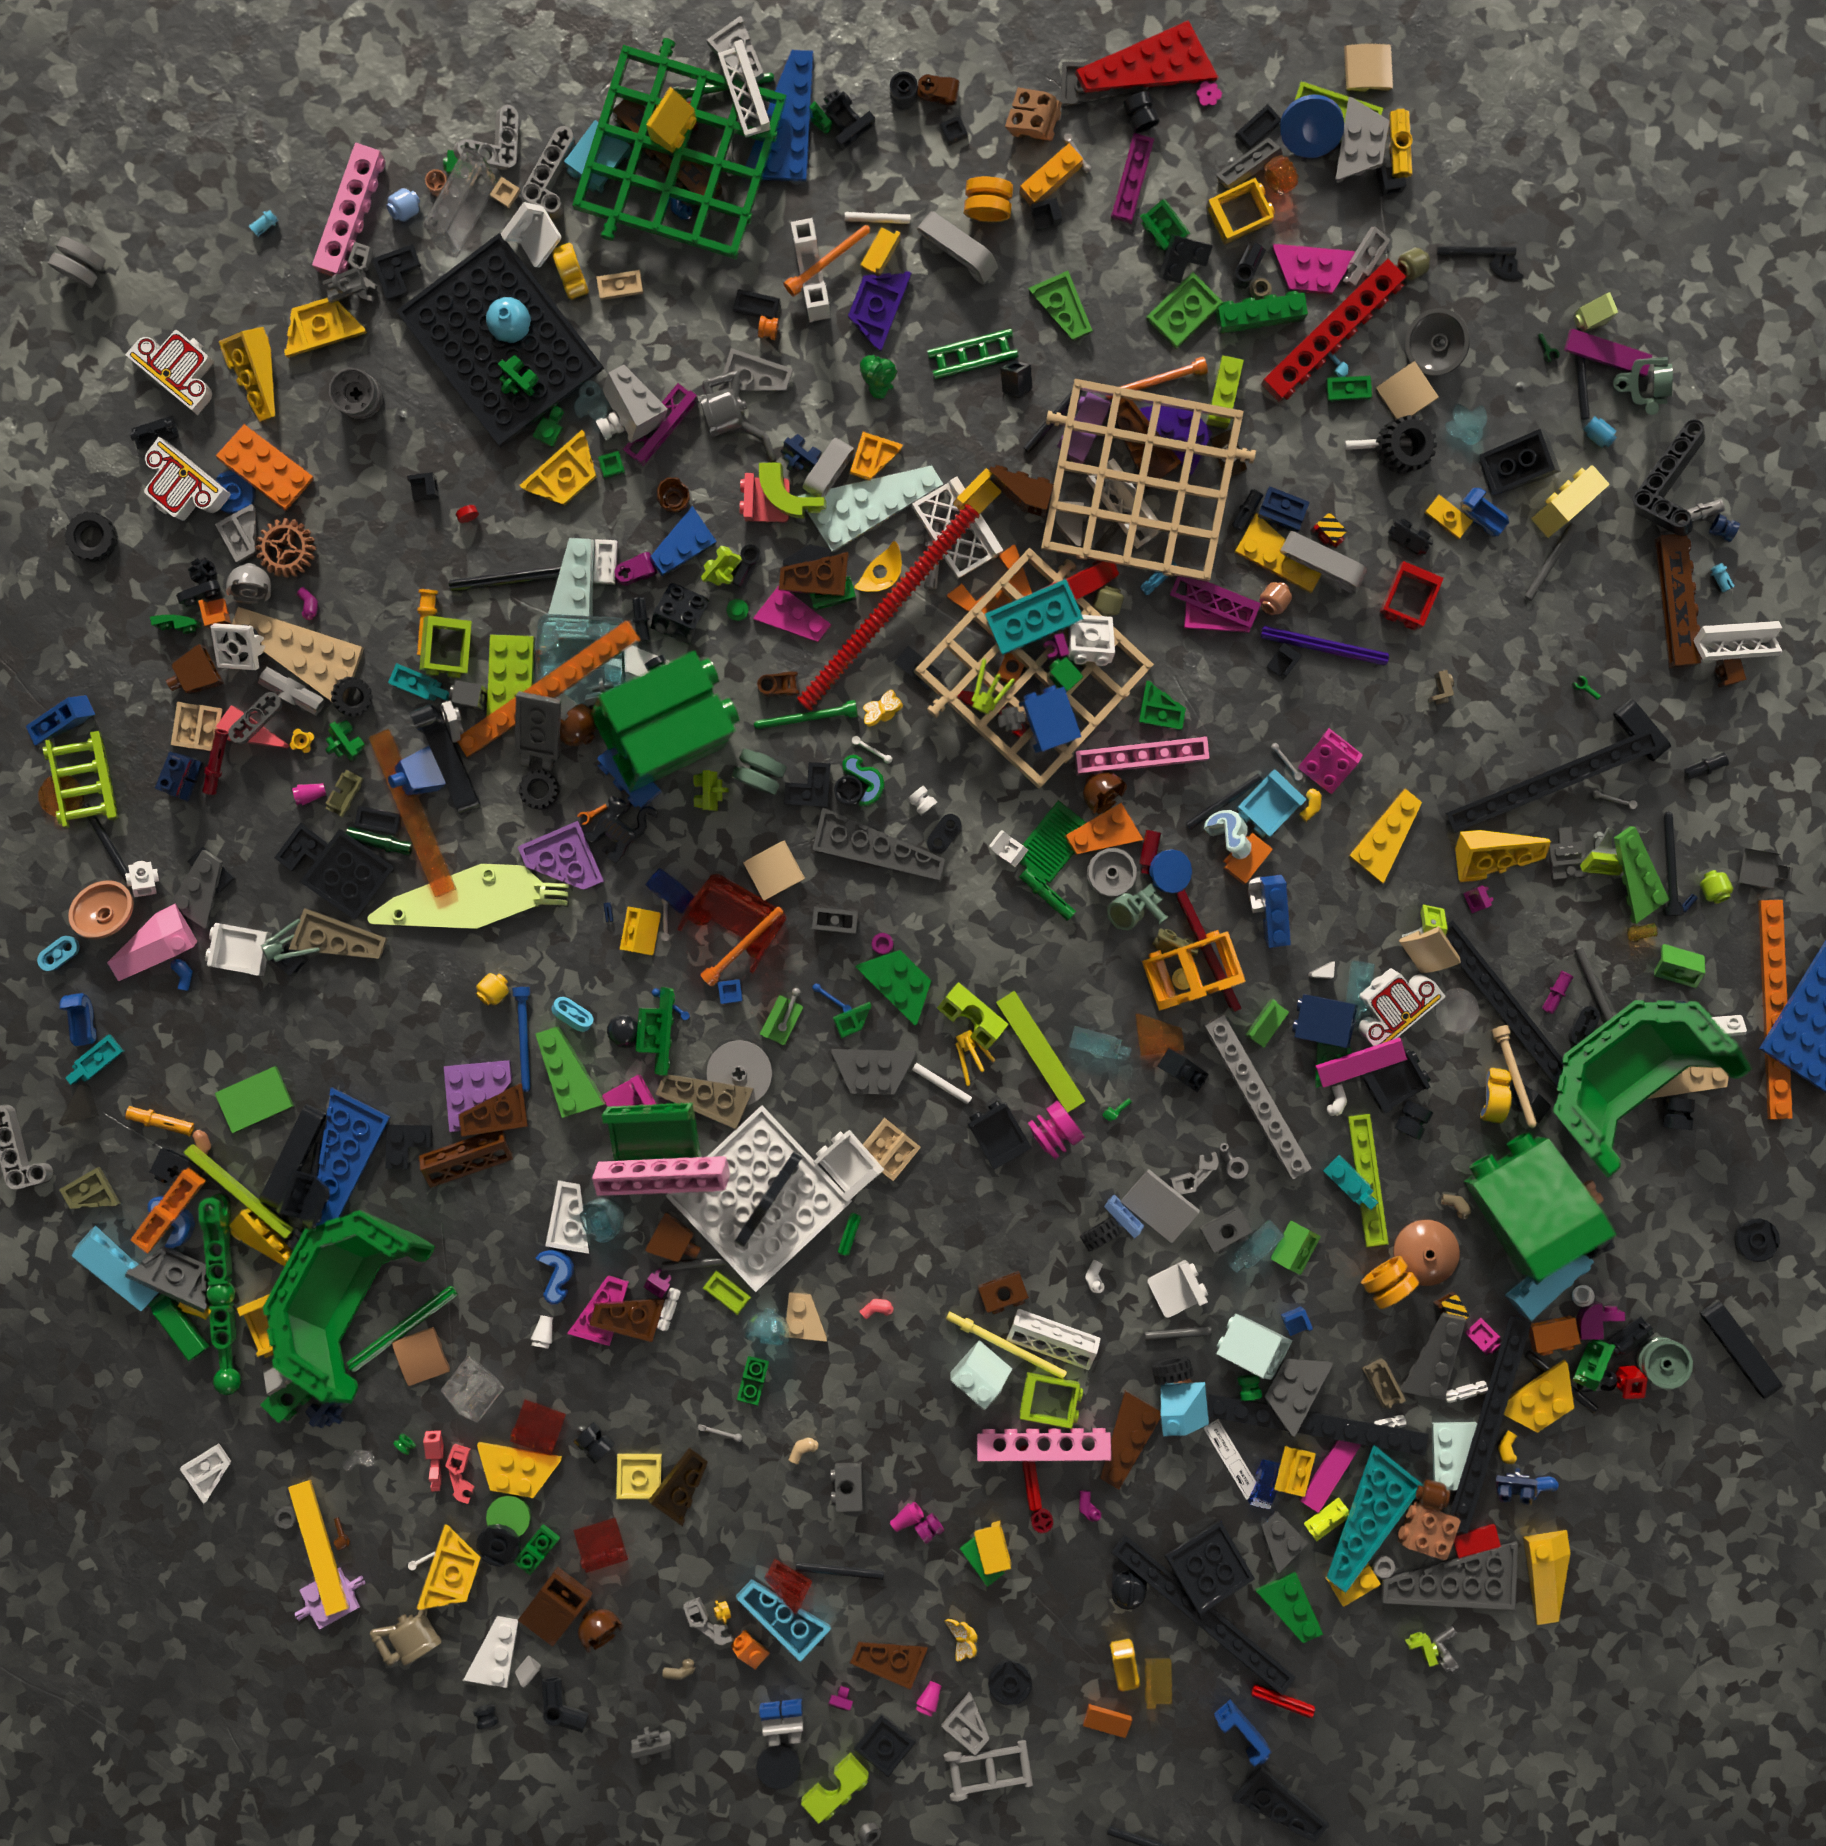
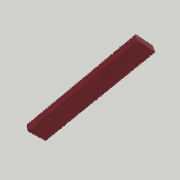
(1207, 950)

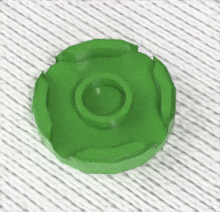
(509, 1511)

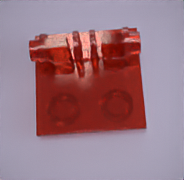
(537, 1427)
(600, 1545)

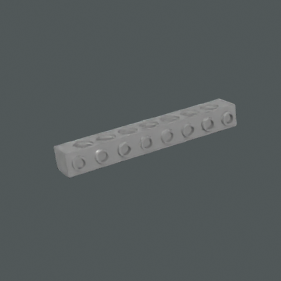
(1257, 1097)

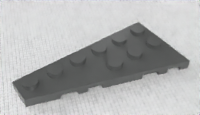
(1470, 1581)

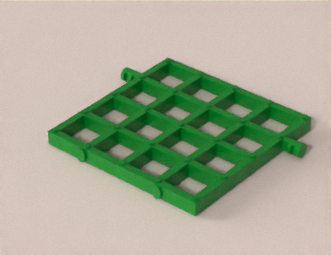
(667, 189)

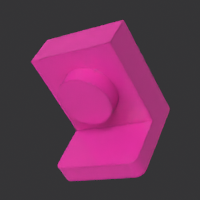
(1484, 1337)

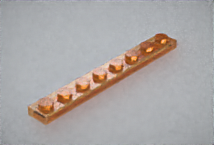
(414, 818)

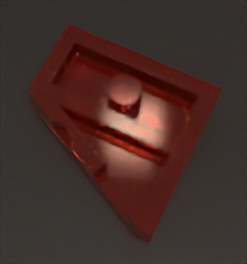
(788, 1584)

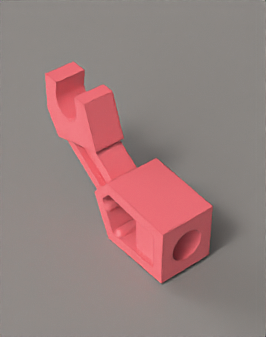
(434, 1450)
(459, 1485)

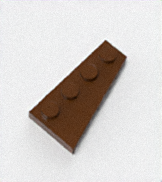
(1132, 419)
(1131, 1432)

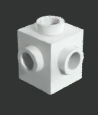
(142, 878)

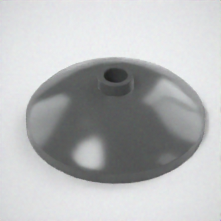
(1424, 338)

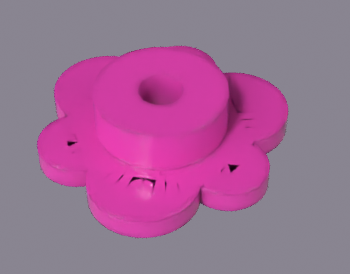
(1207, 88)

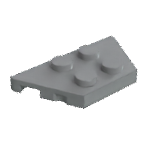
(1362, 140)

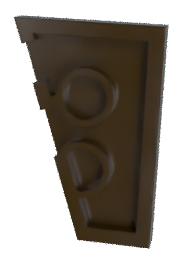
(676, 1490)

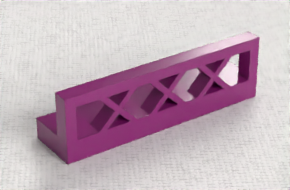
(678, 413)
(1220, 592)

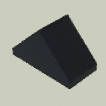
(1537, 1102)

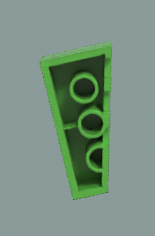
(567, 1074)

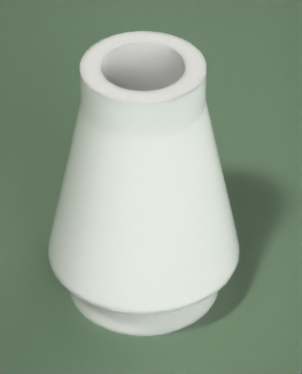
(543, 1332)

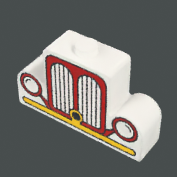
(176, 366)
(181, 483)
(1396, 1005)

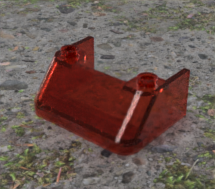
(736, 911)

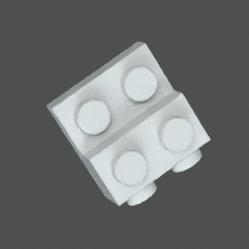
(1092, 640)

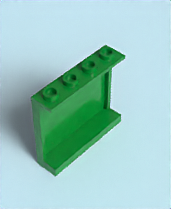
(652, 1131)

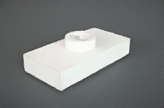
(605, 562)

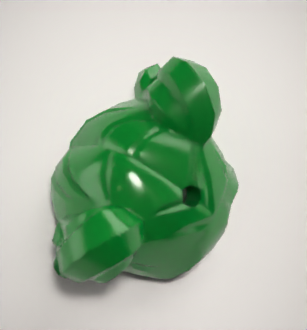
(878, 375)

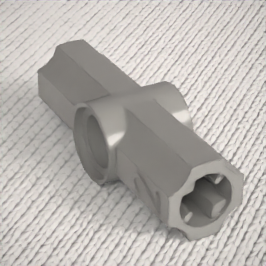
(291, 691)

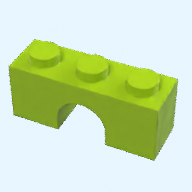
(1225, 388)
(986, 1023)
(822, 1802)

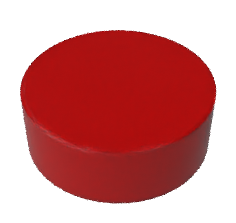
(467, 513)

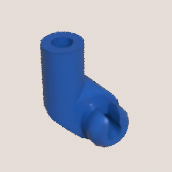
(680, 209)
(1546, 1484)

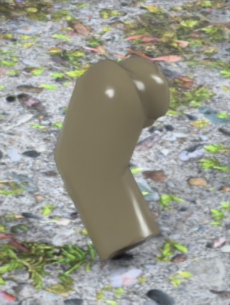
(1459, 1203)
(681, 1673)

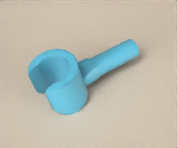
(1342, 367)

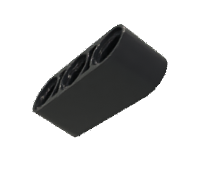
(1635, 720)

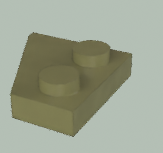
(90, 1191)

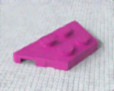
(1312, 268)

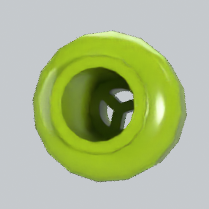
(1716, 887)

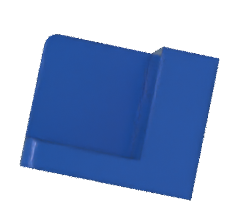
(1296, 1321)

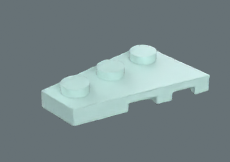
(1450, 1450)

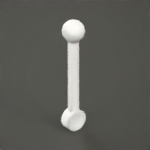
(887, 758)
(413, 1564)

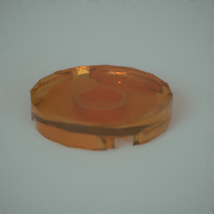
(48, 799)

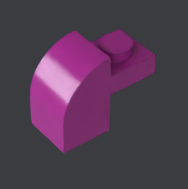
(1591, 1318)

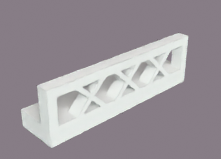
(751, 84)
(1125, 494)
(1736, 635)
(1055, 1336)

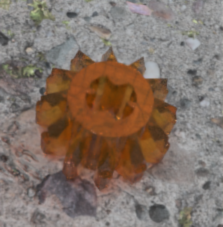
(1281, 174)

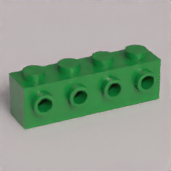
(1261, 313)

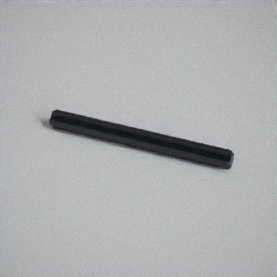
(504, 578)

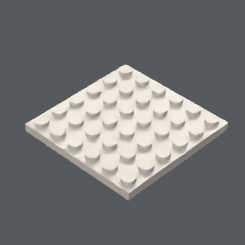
(796, 1216)

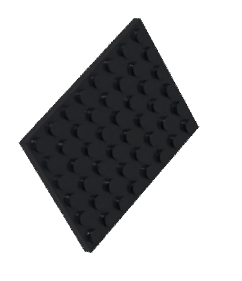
(454, 331)

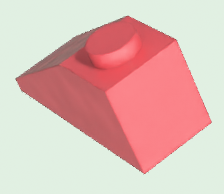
(262, 737)

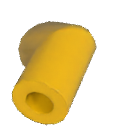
(1314, 804)
(1505, 1448)

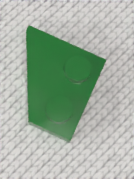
(1160, 709)

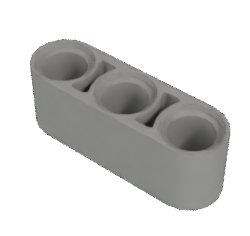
(828, 468)

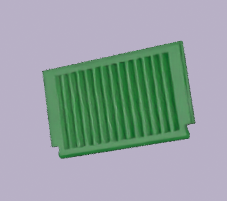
(1047, 843)

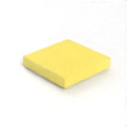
(638, 1475)

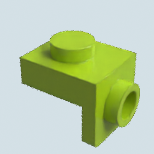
(1429, 1650)

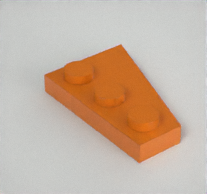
(1104, 831)

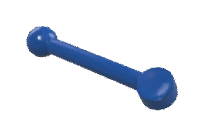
(817, 988)
(684, 1015)

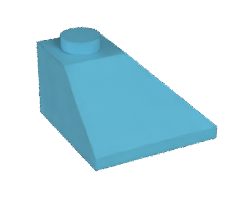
(1183, 1408)

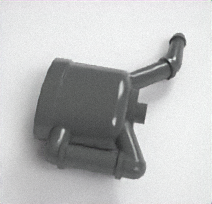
(725, 410)

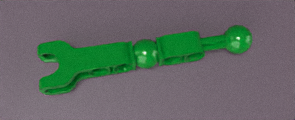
(221, 1292)

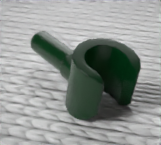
(1547, 348)

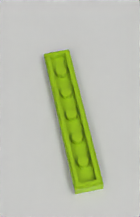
(1040, 1051)
(1366, 1165)
(238, 1191)

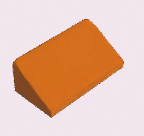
(1107, 1721)

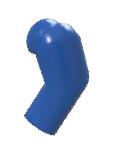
(183, 971)

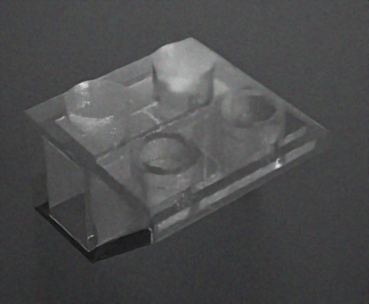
(472, 1389)

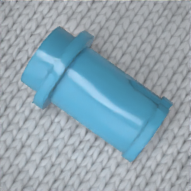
(263, 223)
(1722, 577)

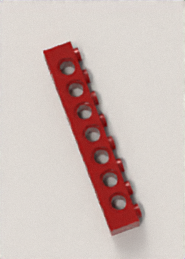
(1386, 274)

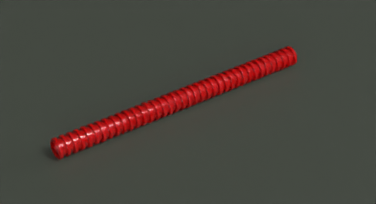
(888, 606)

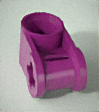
(637, 568)

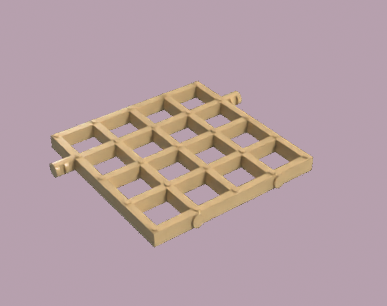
(1142, 480)
(1034, 668)

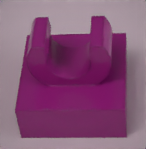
(1059, 646)
(1478, 899)
(657, 1285)
(840, 1701)

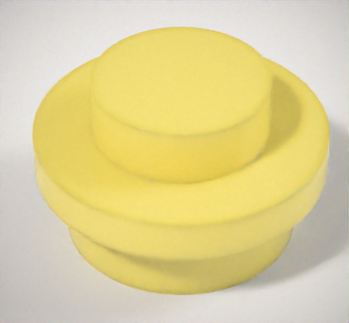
(1180, 980)

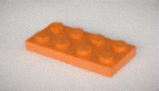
(264, 467)

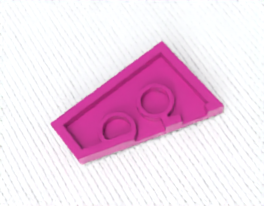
(792, 615)
(1204, 620)
(611, 1290)

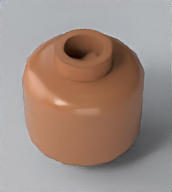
(1275, 598)

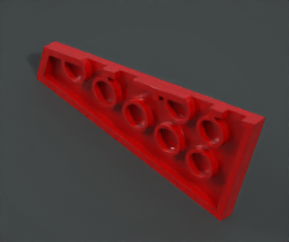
(1156, 61)

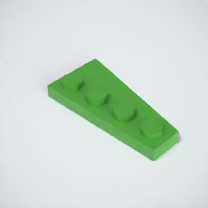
(1639, 875)

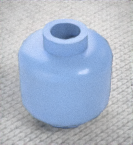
(403, 205)

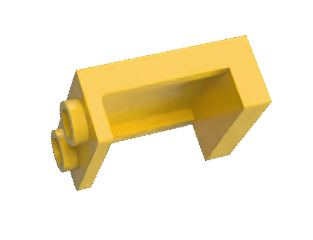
(257, 1325)

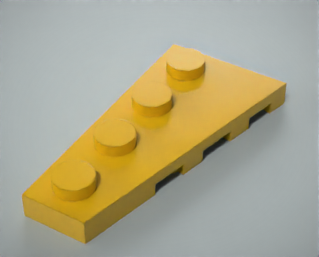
(1263, 546)

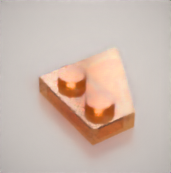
(1157, 1036)

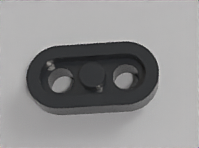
(205, 590)
(944, 833)

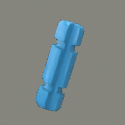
(1154, 581)

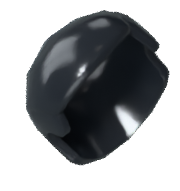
(623, 1031)

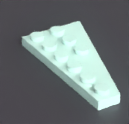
(865, 504)

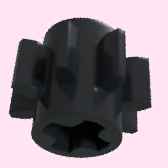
(202, 571)

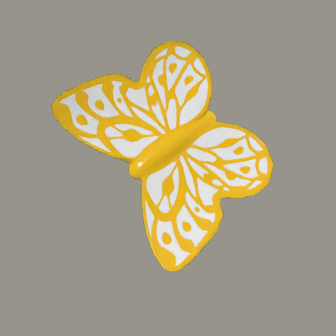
(882, 710)
(965, 1638)

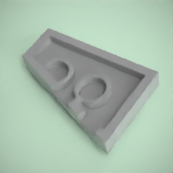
(725, 39)

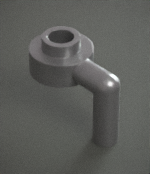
(1232, 1163)
(1447, 1660)
(868, 1834)

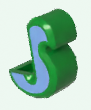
(866, 775)

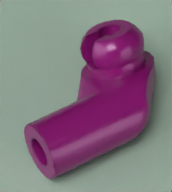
(310, 604)
(1087, 1508)

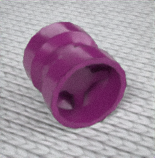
(925, 1531)

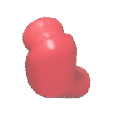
(879, 1306)

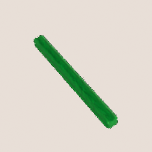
(402, 1328)

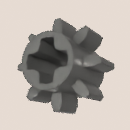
(1011, 719)

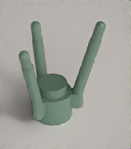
(273, 947)

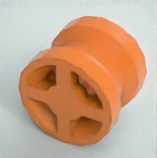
(768, 327)

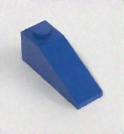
(61, 718)

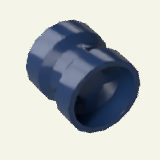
(1724, 528)

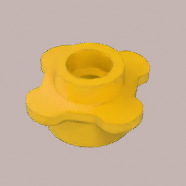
(297, 736)
(722, 1611)

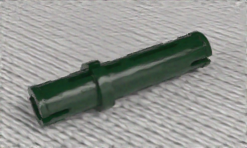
(386, 843)

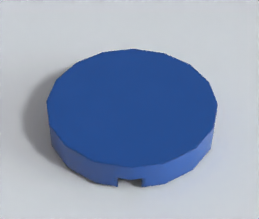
(241, 492)
(1170, 871)

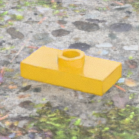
(1448, 516)

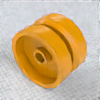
(988, 199)
(1390, 1282)

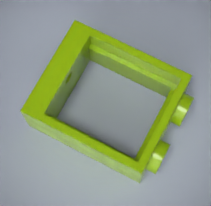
(431, 622)
(1072, 1414)

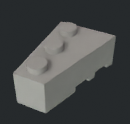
(634, 403)

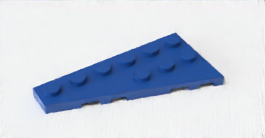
(790, 151)
(346, 1148)

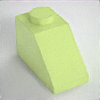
(1595, 313)

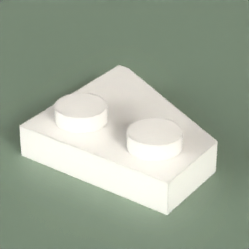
(206, 1471)

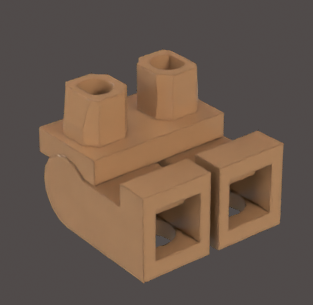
(1035, 115)

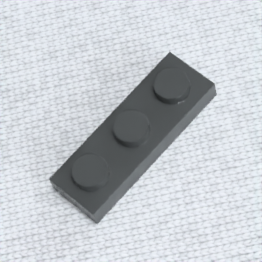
(1249, 164)

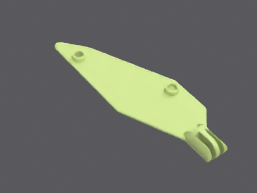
(481, 897)

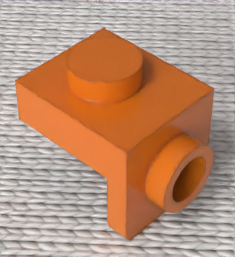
(749, 1649)

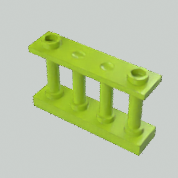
(99, 766)

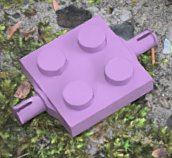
(315, 1607)

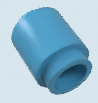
(1600, 432)

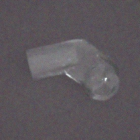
(358, 1457)

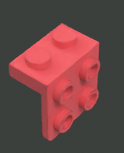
(756, 505)

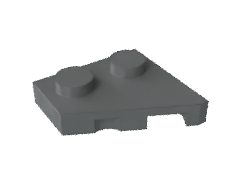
(1282, 1540)

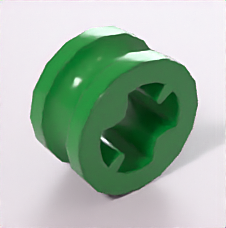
(404, 1444)

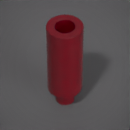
(1149, 850)

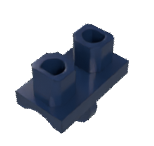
(797, 456)
(324, 1415)
(1517, 1485)

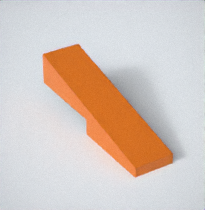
(168, 1209)

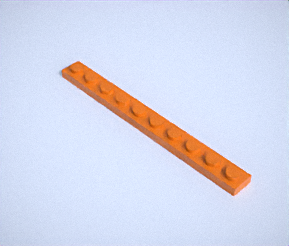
(551, 686)
(1774, 1000)

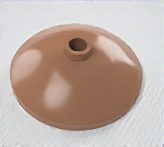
(100, 909)
(1424, 1236)

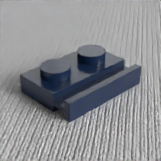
(1283, 509)

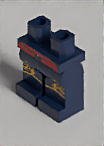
(173, 775)

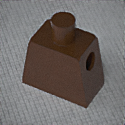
(194, 672)
(672, 1240)

